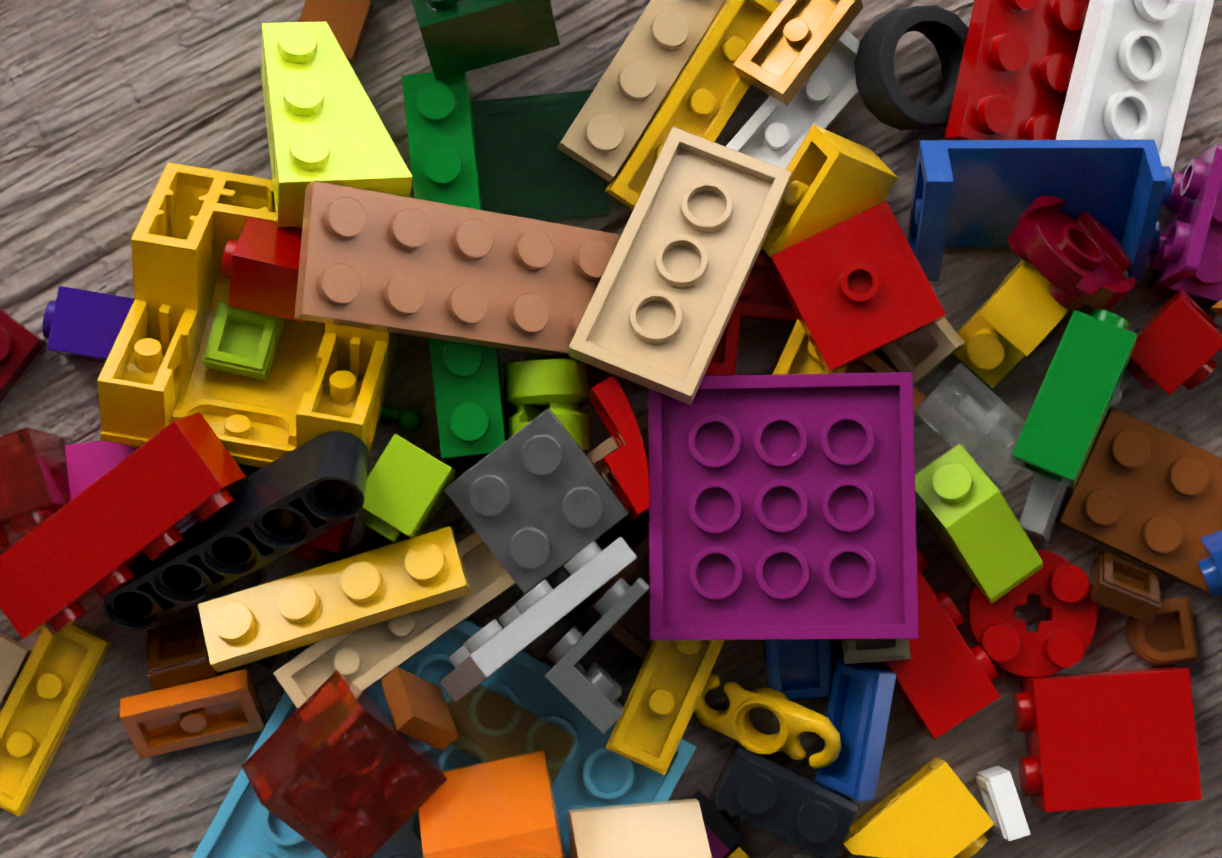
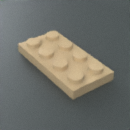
(680, 265)

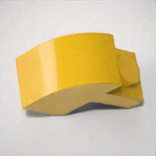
(1009, 324)

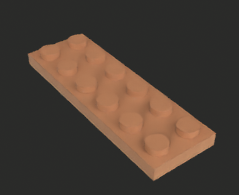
(445, 270)

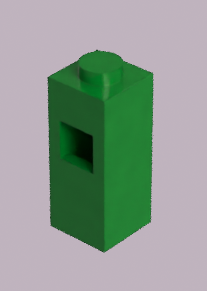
(1075, 396)

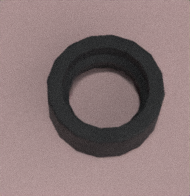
(876, 66)

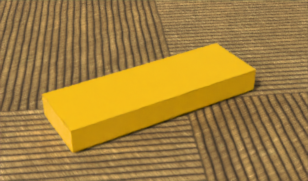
(43, 709)

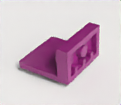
(1192, 239)

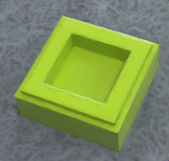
(242, 342)

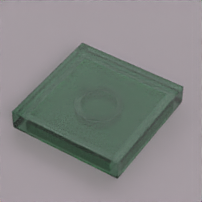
(521, 162)

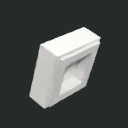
(1002, 803)

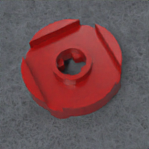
(1056, 641)

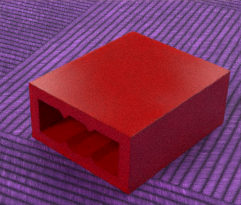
(1108, 739)

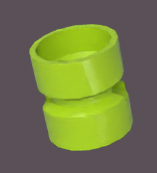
(552, 385)

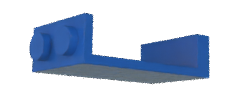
(979, 188)

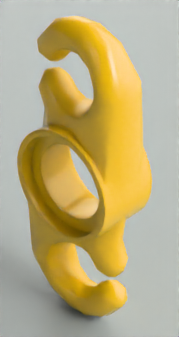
(793, 721)

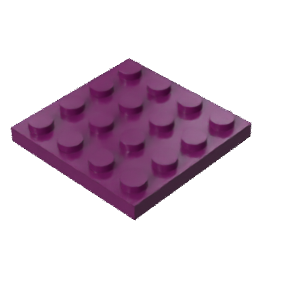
(784, 509)

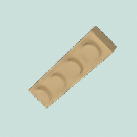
(636, 83)

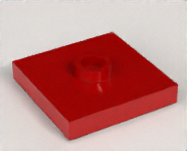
(856, 287)

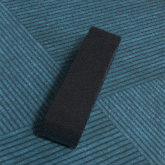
(269, 517)

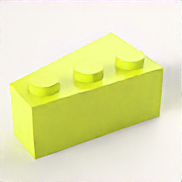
(321, 120)

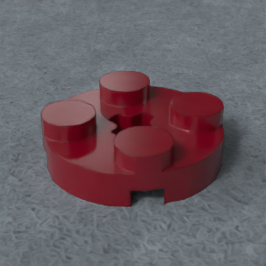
(1072, 254)

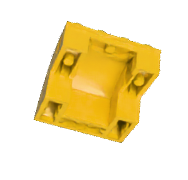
(155, 373)

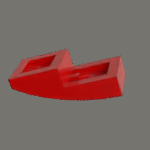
(627, 466)

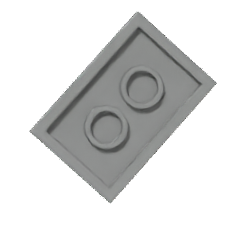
(534, 615)

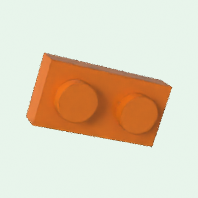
(192, 714)

